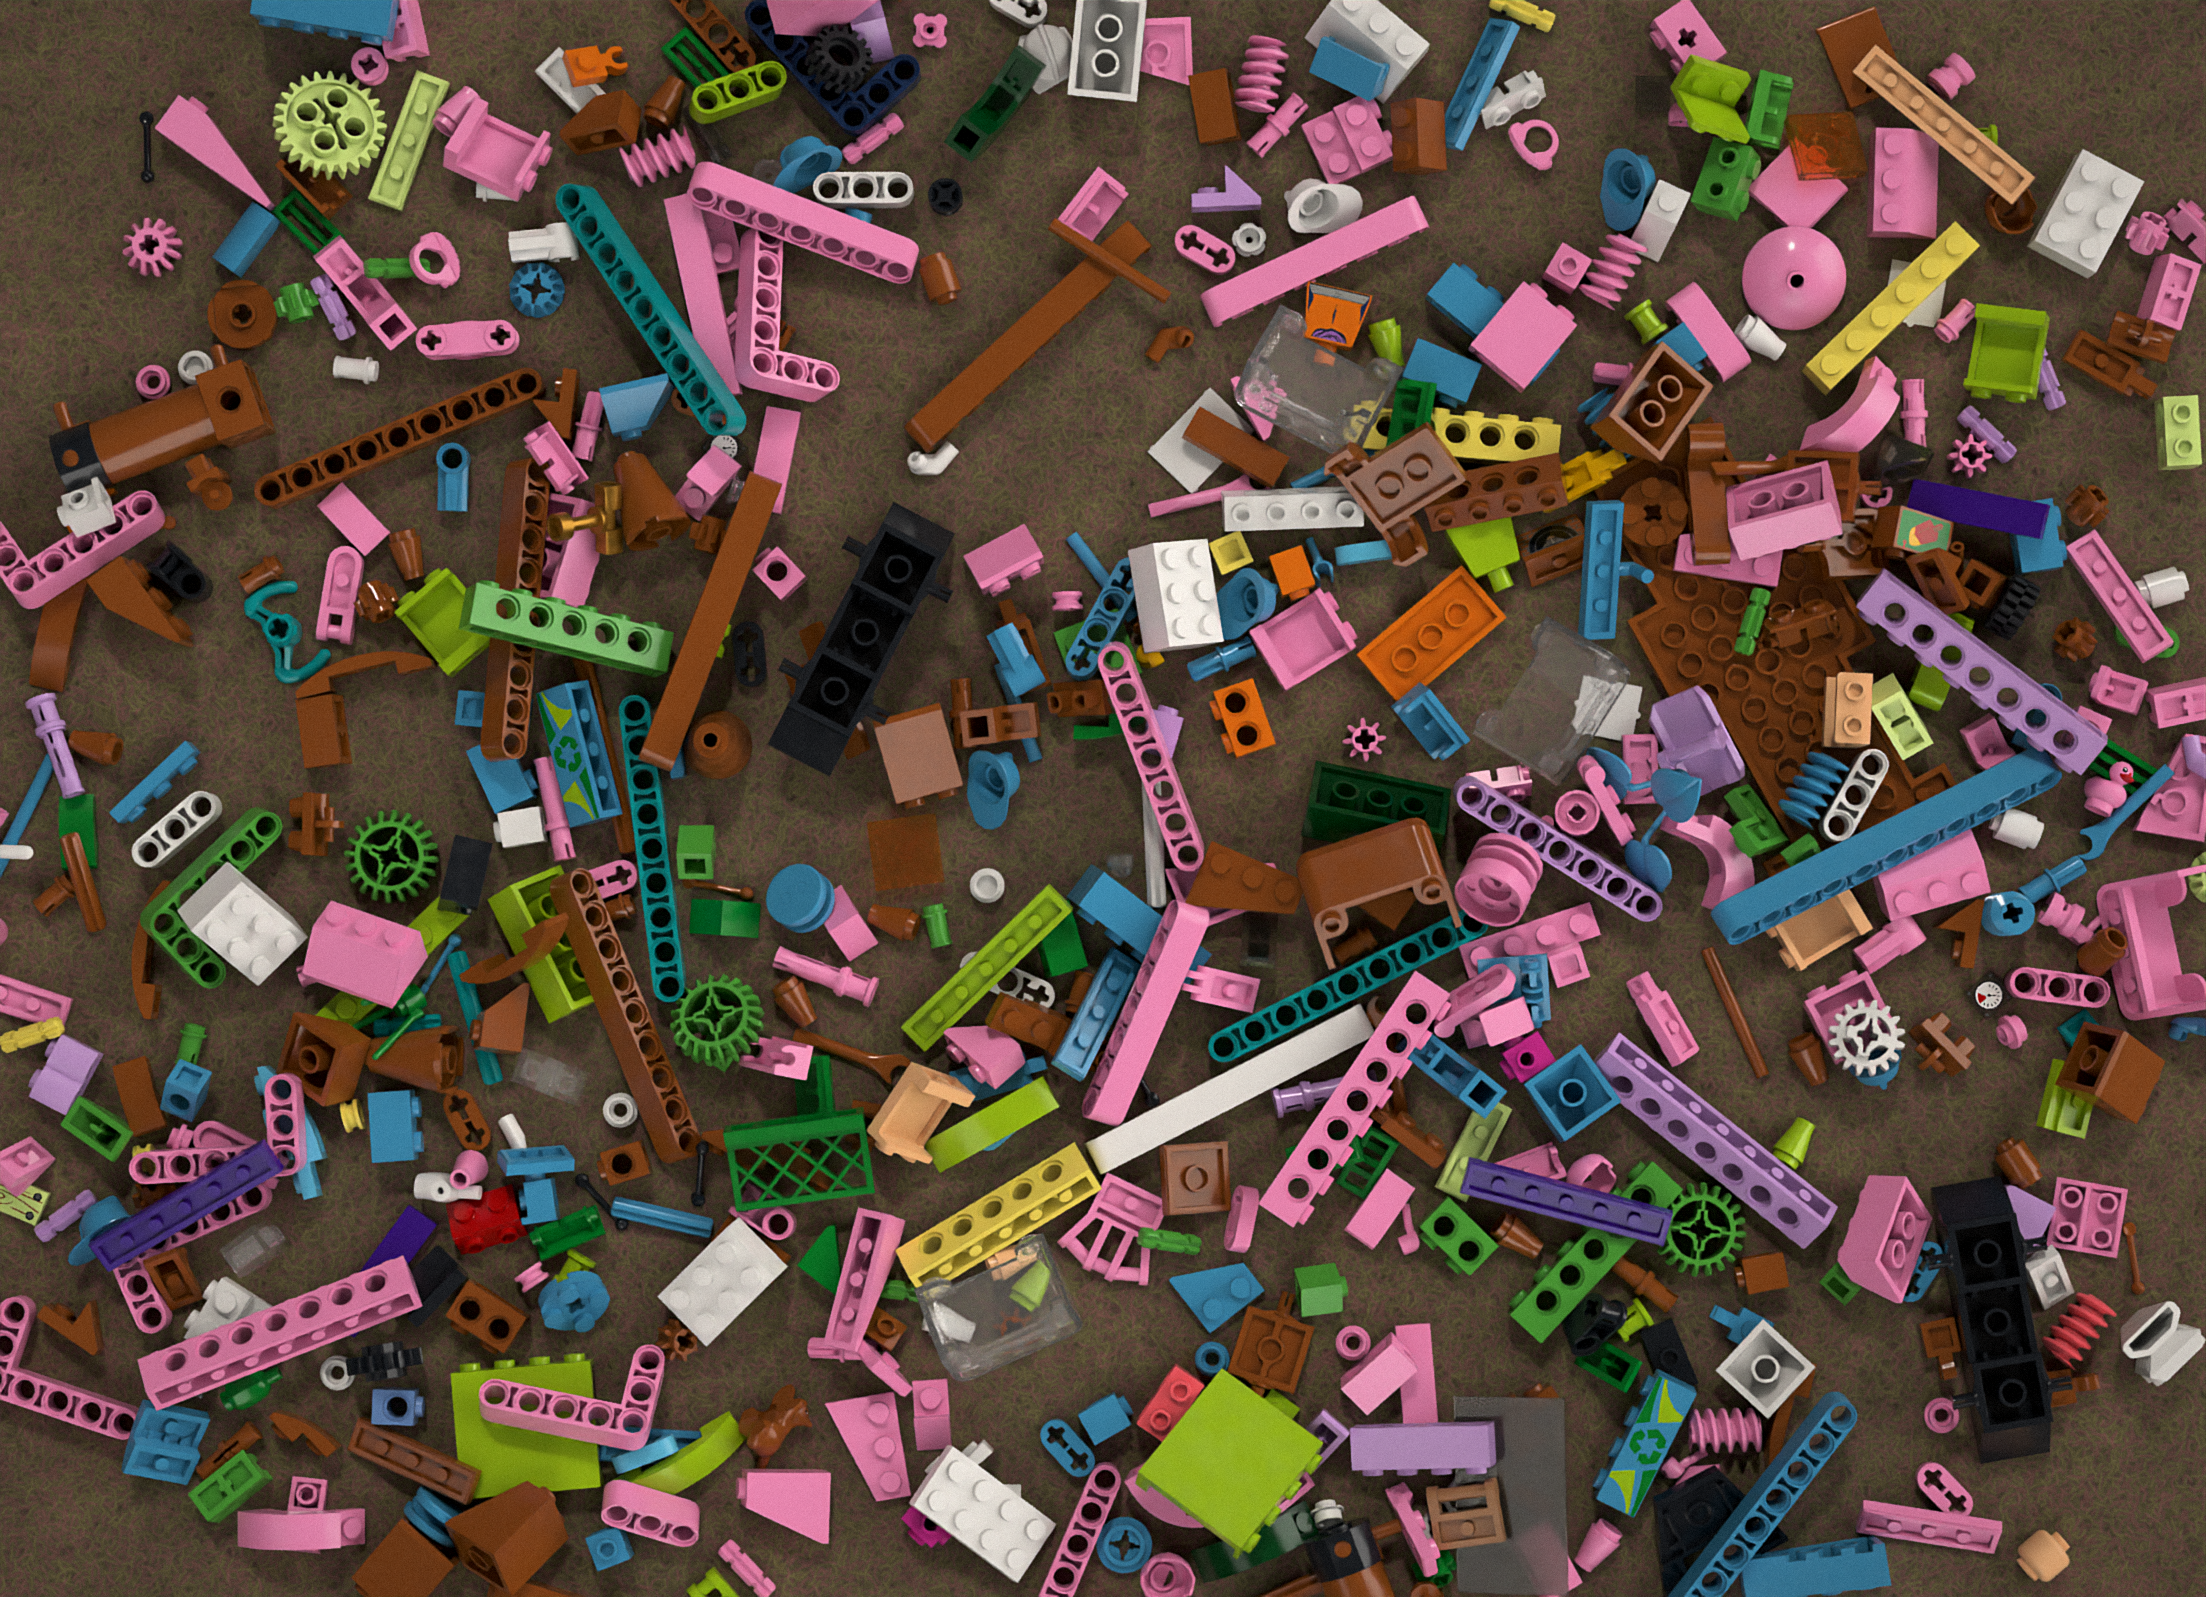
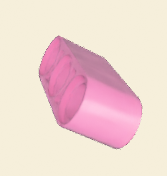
(1710, 330)
(2073, 987)
(650, 1513)

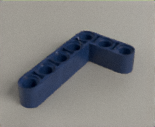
(846, 102)

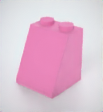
(811, 16)

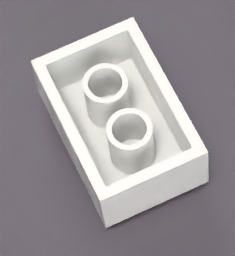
(1107, 49)
(2085, 213)
(1175, 595)
(242, 923)
(722, 1281)

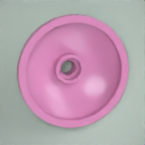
(1774, 262)

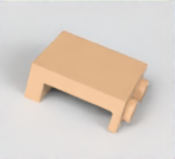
(1847, 710)
(1820, 930)
(915, 1111)

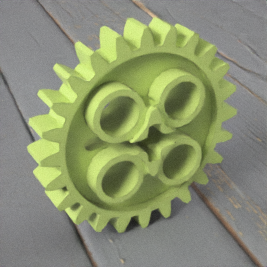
(355, 114)

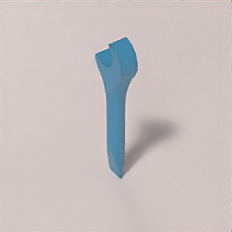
(2103, 830)

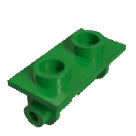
(567, 1232)

